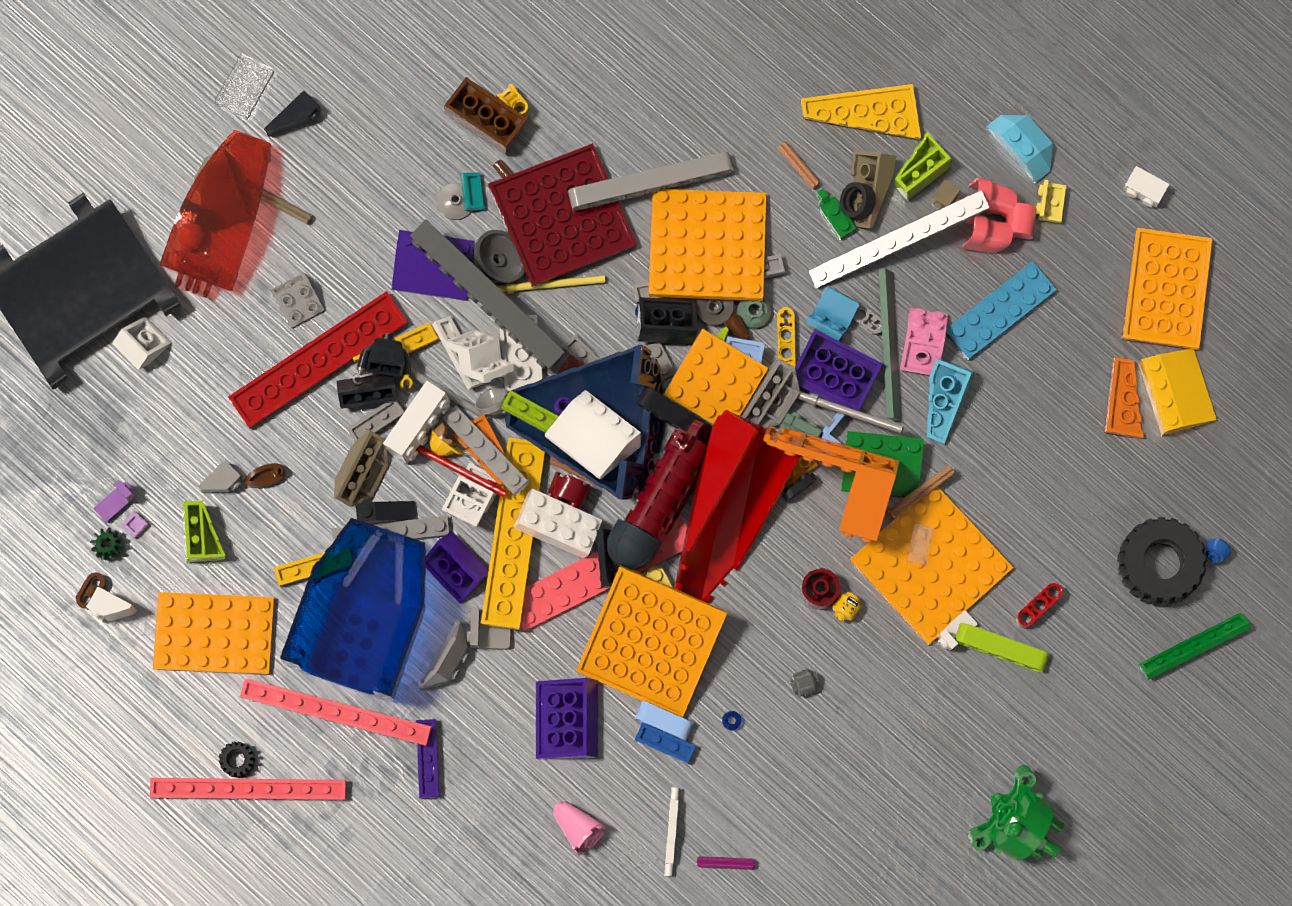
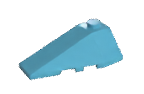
(946, 395)

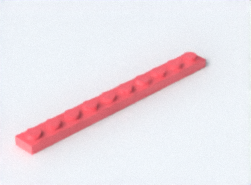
(335, 712)
(248, 788)

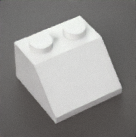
(141, 342)
(108, 606)

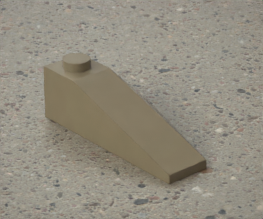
(876, 171)

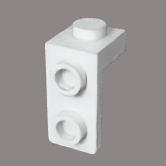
(947, 636)

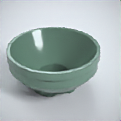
(754, 321)

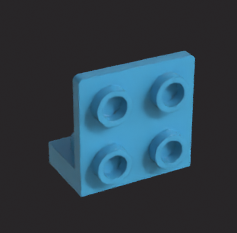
(833, 313)

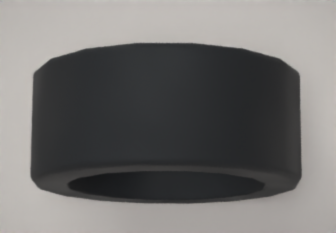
(868, 200)

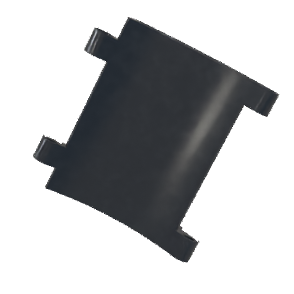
(78, 286)

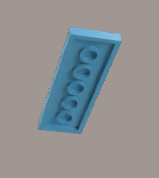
(1000, 310)

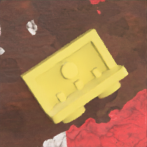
(1051, 202)

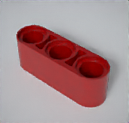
(1043, 597)

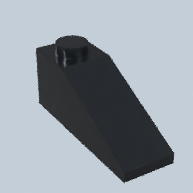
(296, 114)
(385, 511)

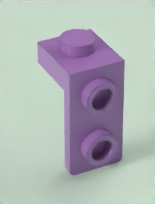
(115, 501)

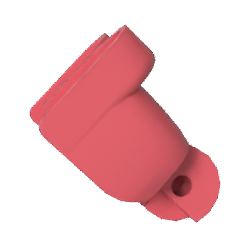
(996, 236)

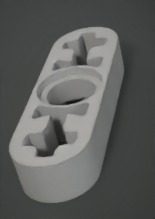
(875, 318)

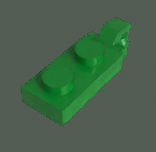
(832, 212)

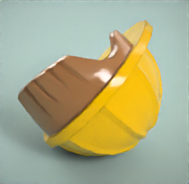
(442, 443)

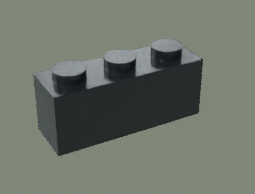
(372, 390)

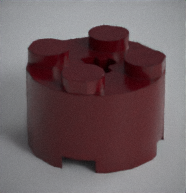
(569, 490)
(831, 587)

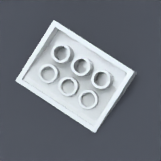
(594, 435)

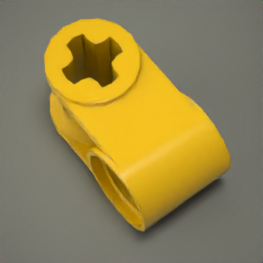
(514, 99)

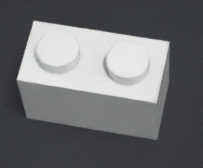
(1145, 187)

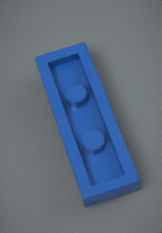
(665, 743)

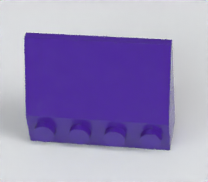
(418, 275)
(836, 371)
(567, 719)

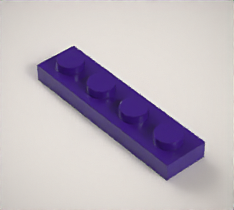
(428, 763)

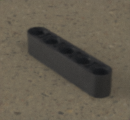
(670, 412)

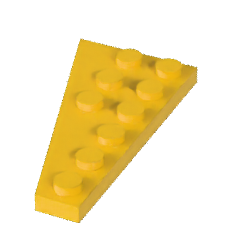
(876, 110)

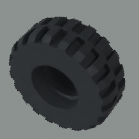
(1175, 536)

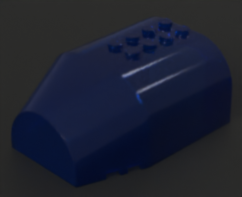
(360, 611)

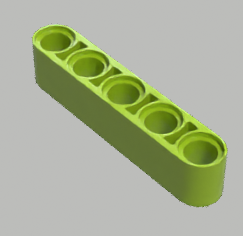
(1001, 647)

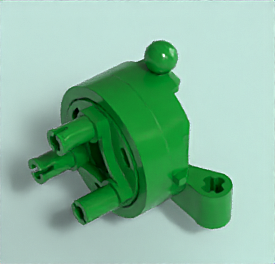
(1019, 821)

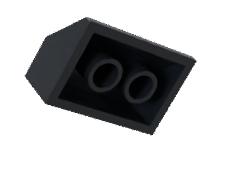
(666, 320)

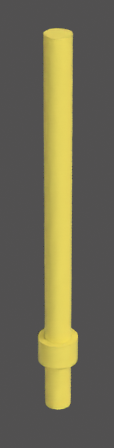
(511, 287)

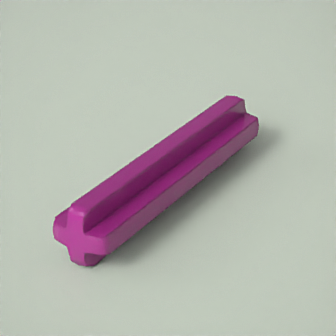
(725, 862)

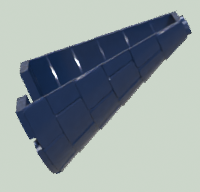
(617, 384)

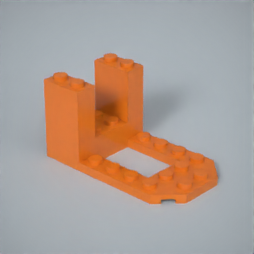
(870, 484)

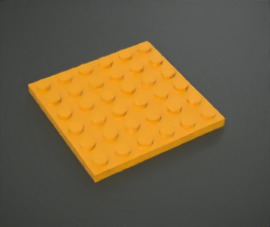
(707, 244)
(957, 570)
(651, 641)

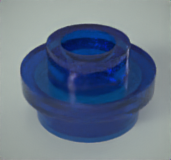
(736, 716)

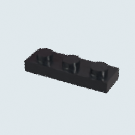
(607, 567)

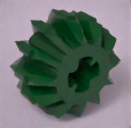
(104, 552)

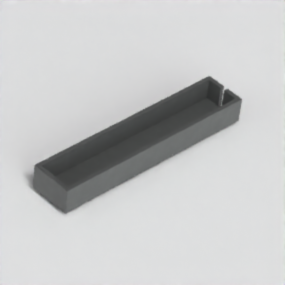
(482, 290)

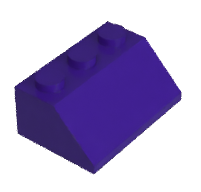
(455, 567)

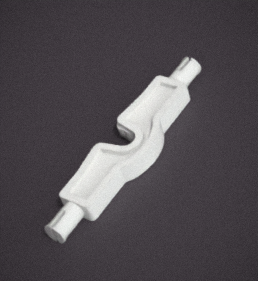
(671, 831)

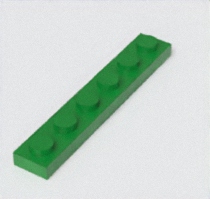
(1194, 646)

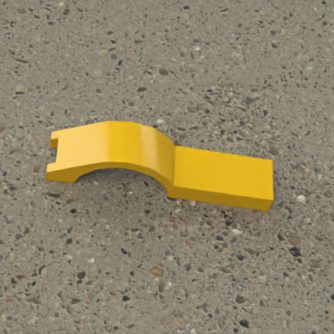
(414, 340)

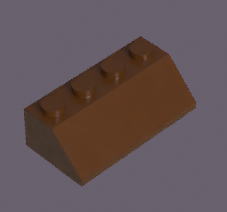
(485, 115)

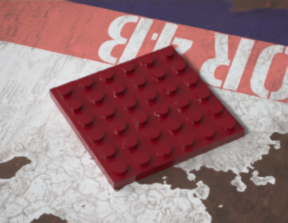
(545, 228)

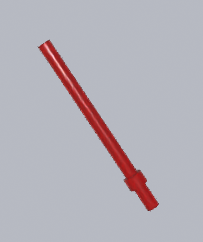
(488, 484)

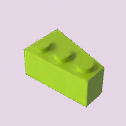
(922, 168)
(200, 537)

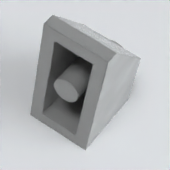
(221, 480)

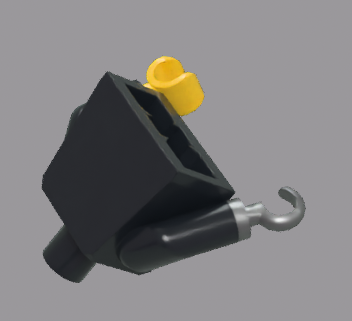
(385, 358)

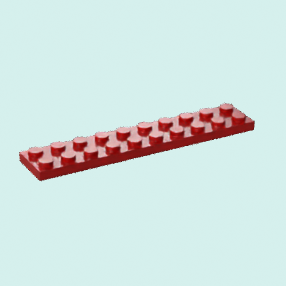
(316, 360)

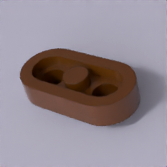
(88, 588)

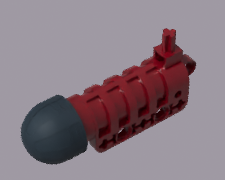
(634, 540)

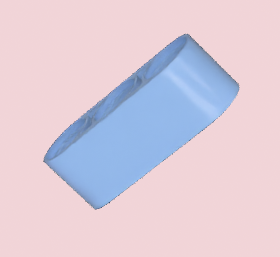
(664, 720)

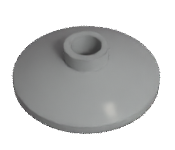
(447, 207)

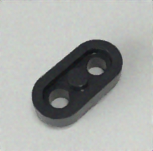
(793, 490)

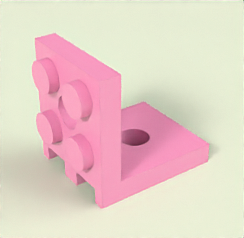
(924, 334)

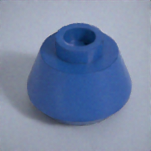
(1217, 550)

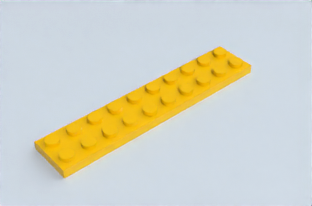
(510, 546)

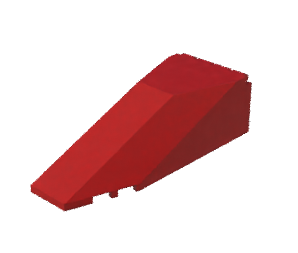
(730, 502)

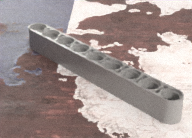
(650, 181)

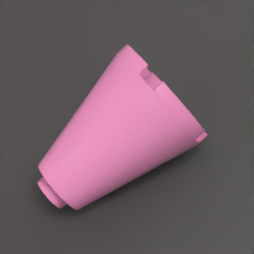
(577, 826)

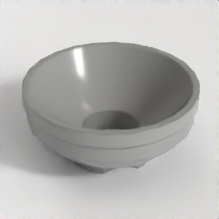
(491, 401)

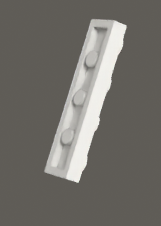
(446, 330)

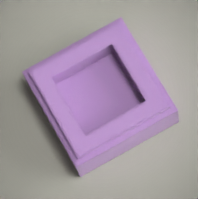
(134, 524)

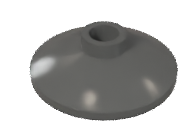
(711, 317)

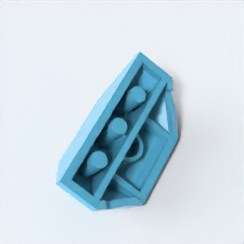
(1024, 143)

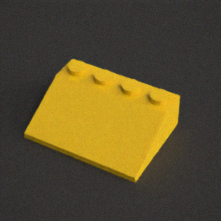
(1177, 391)

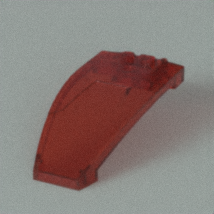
(219, 215)

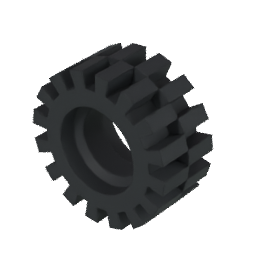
(225, 759)

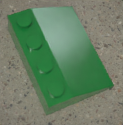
(905, 449)

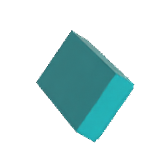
(472, 192)

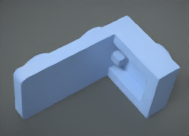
(826, 432)

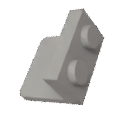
(486, 636)

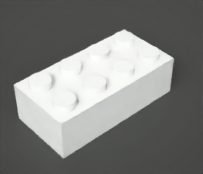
(417, 422)
(557, 523)

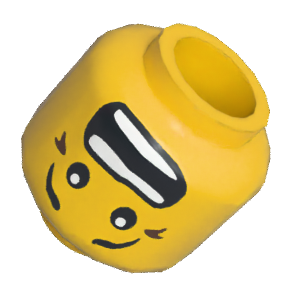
(846, 606)

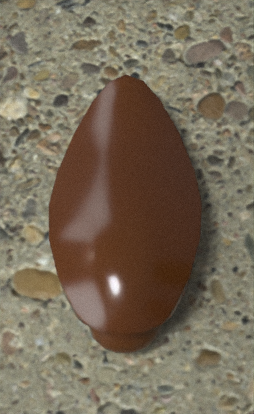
(265, 475)

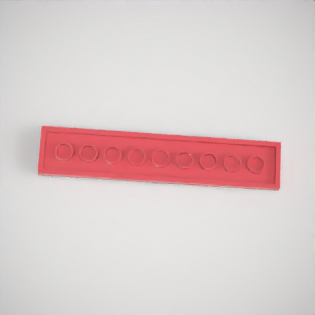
(582, 581)

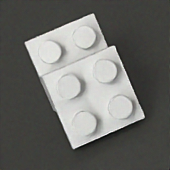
(479, 356)
(468, 499)

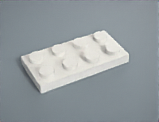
(525, 367)

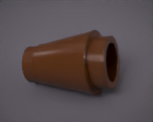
(737, 326)

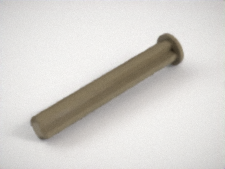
(286, 207)

